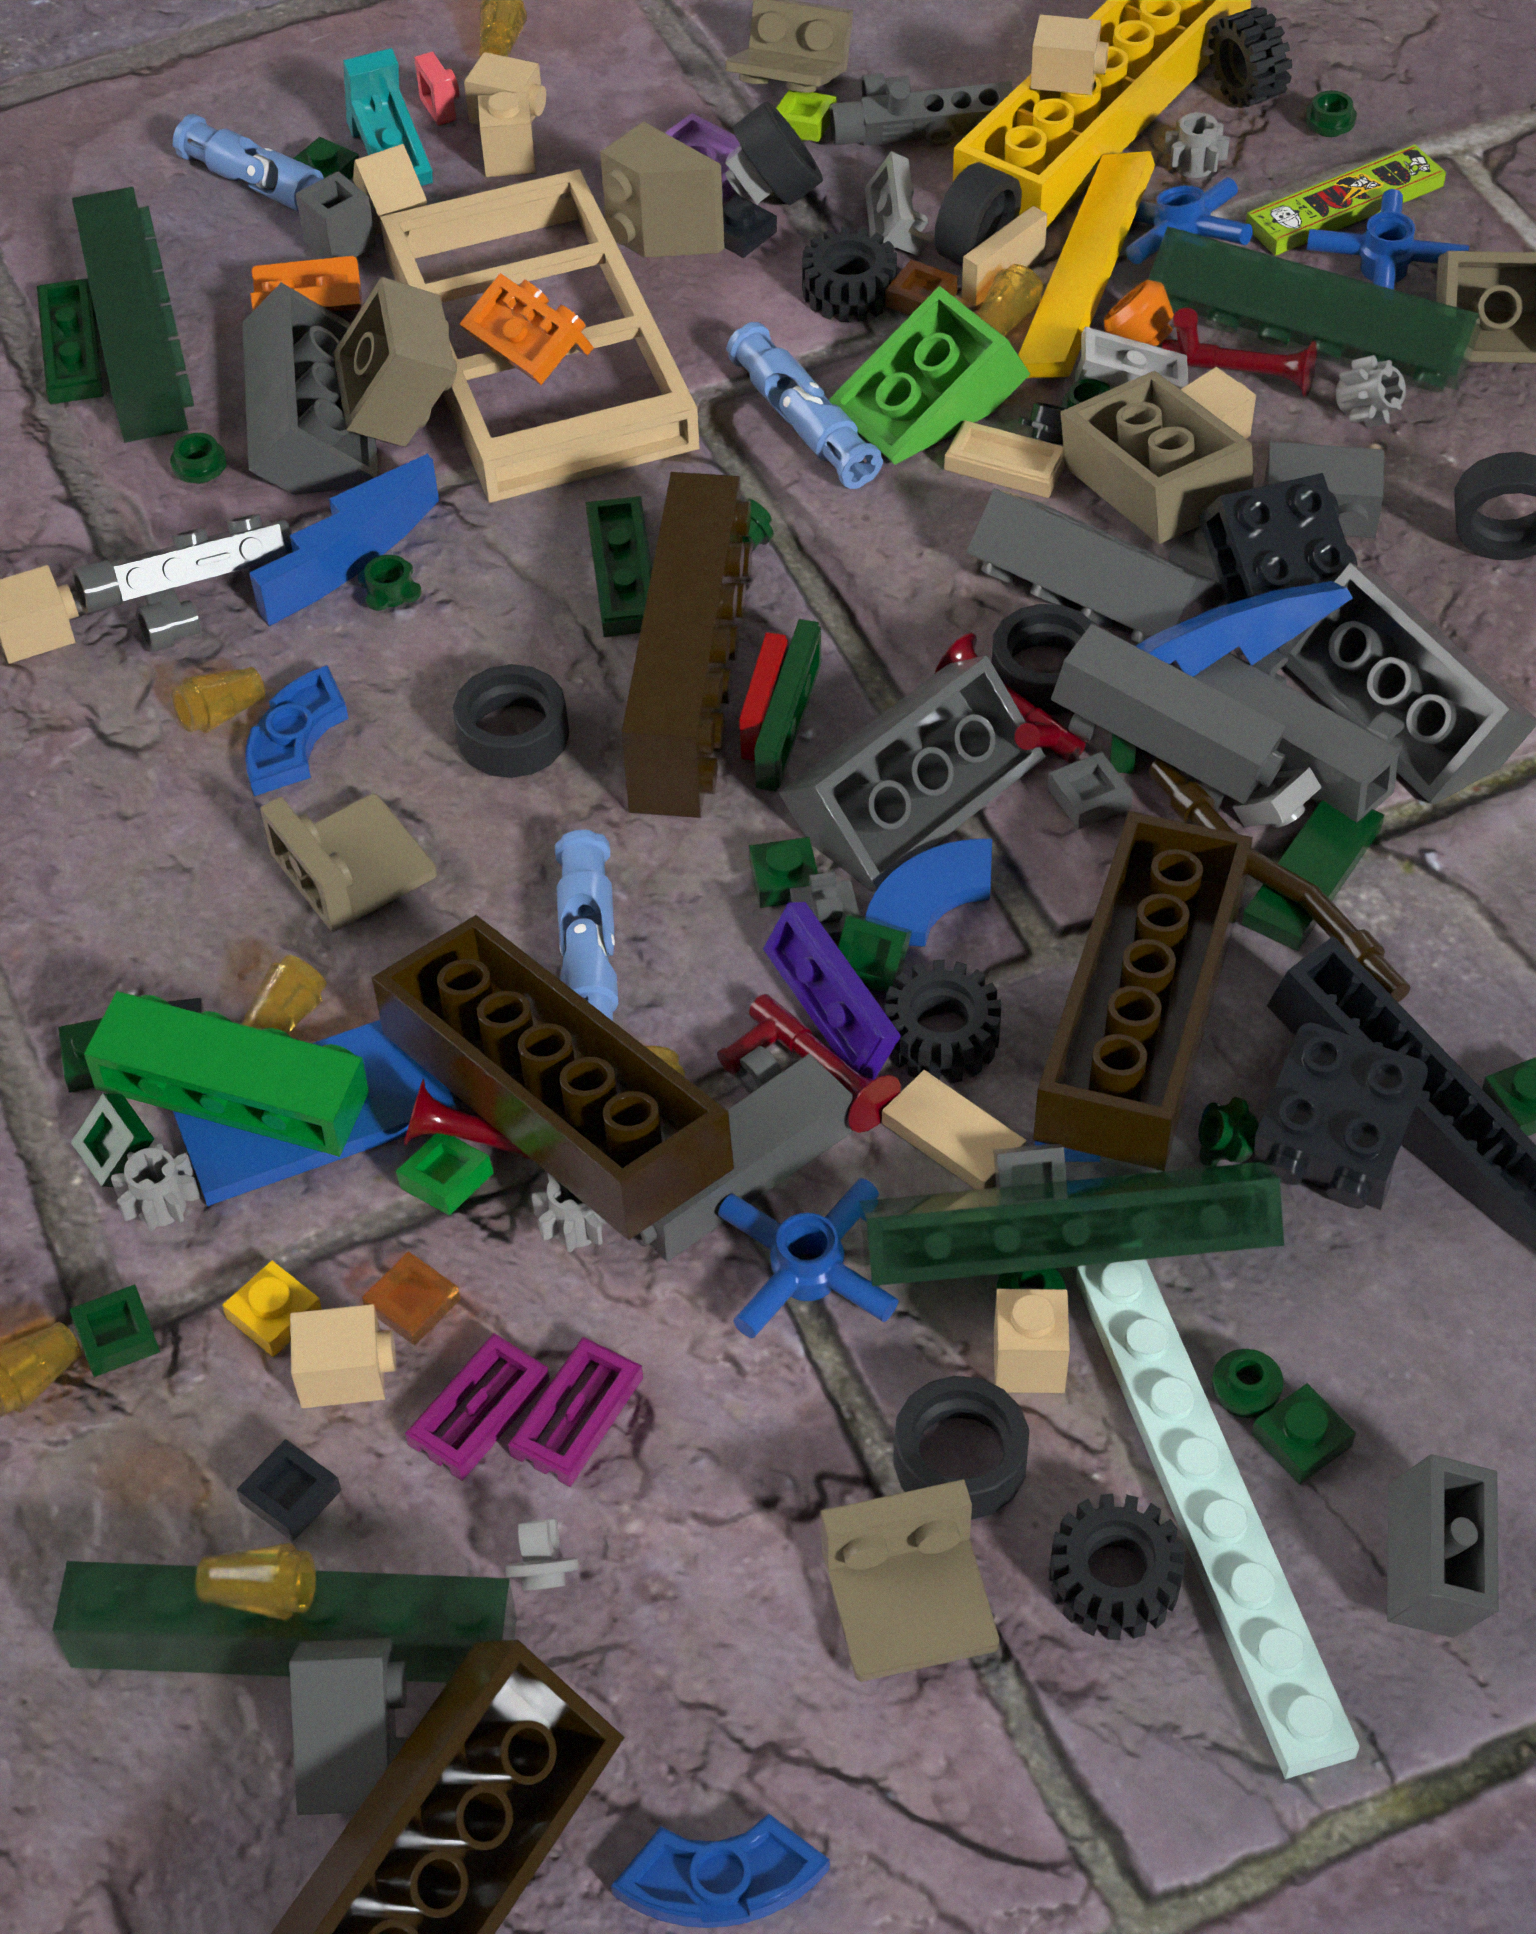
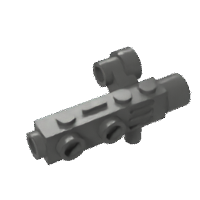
(896, 114)
(189, 560)

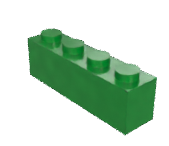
(228, 1072)

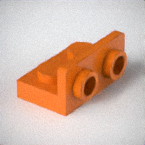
(327, 281)
(524, 329)

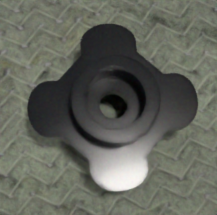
(1045, 422)

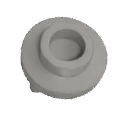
(540, 1554)

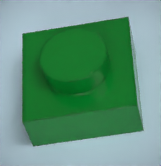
(444, 1172)

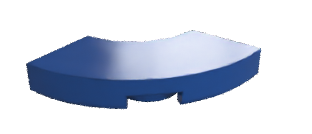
(287, 732)
(933, 885)
(720, 1880)

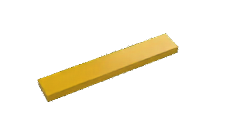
(1085, 264)

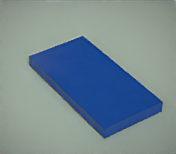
(240, 1161)

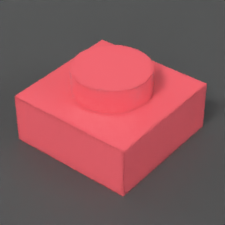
(436, 88)

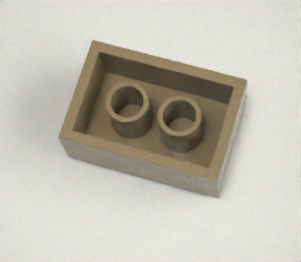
(1155, 454)

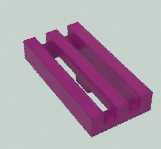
(548, 1456)
(464, 1459)

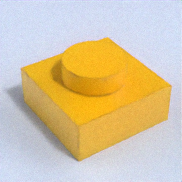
(265, 1305)

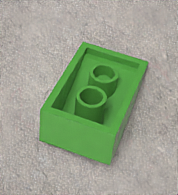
(930, 379)

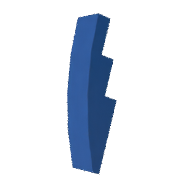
(336, 549)
(1246, 626)

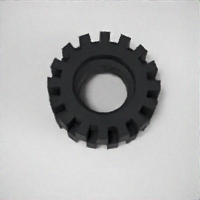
(1250, 57)
(848, 254)
(944, 992)
(1119, 1528)

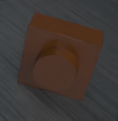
(915, 285)

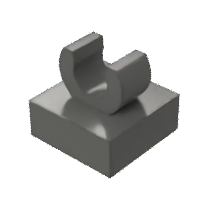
(828, 901)

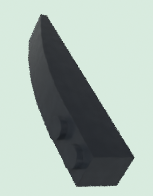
(1455, 1122)

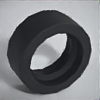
(777, 153)
(975, 209)
(1486, 480)
(1030, 628)
(518, 753)
(966, 1399)

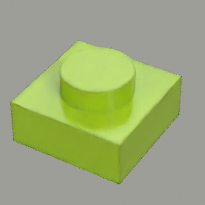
(807, 113)

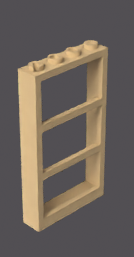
(573, 446)

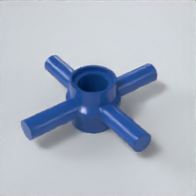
(1190, 211)
(1385, 246)
(806, 1278)

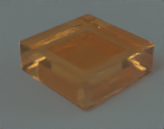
(412, 1298)

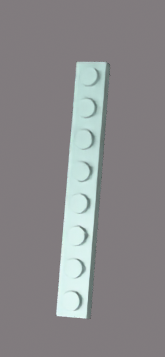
(1218, 1520)

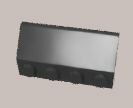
(295, 399)
(1088, 567)
(1391, 659)
(913, 772)

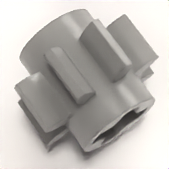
(1196, 145)
(1370, 391)
(155, 1187)
(566, 1217)

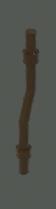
(1197, 808)

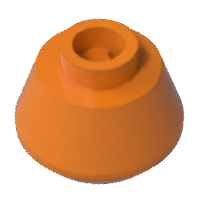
(1142, 314)

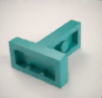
(379, 111)

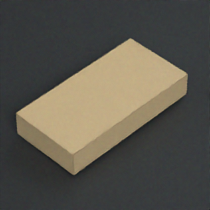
(1016, 243)
(1005, 459)
(949, 1129)

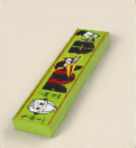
(1344, 199)

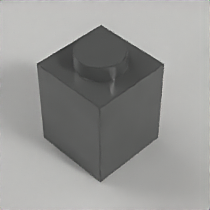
(336, 218)

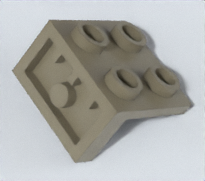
(794, 44)
(347, 859)
(907, 1581)

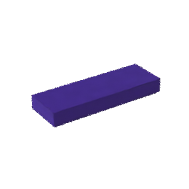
(831, 991)

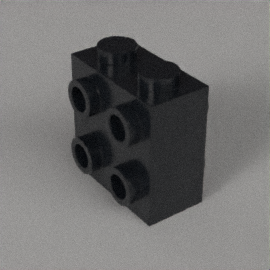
(1276, 537)

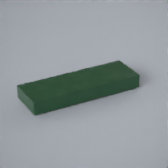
(69, 341)
(620, 562)
(788, 705)
(1323, 855)

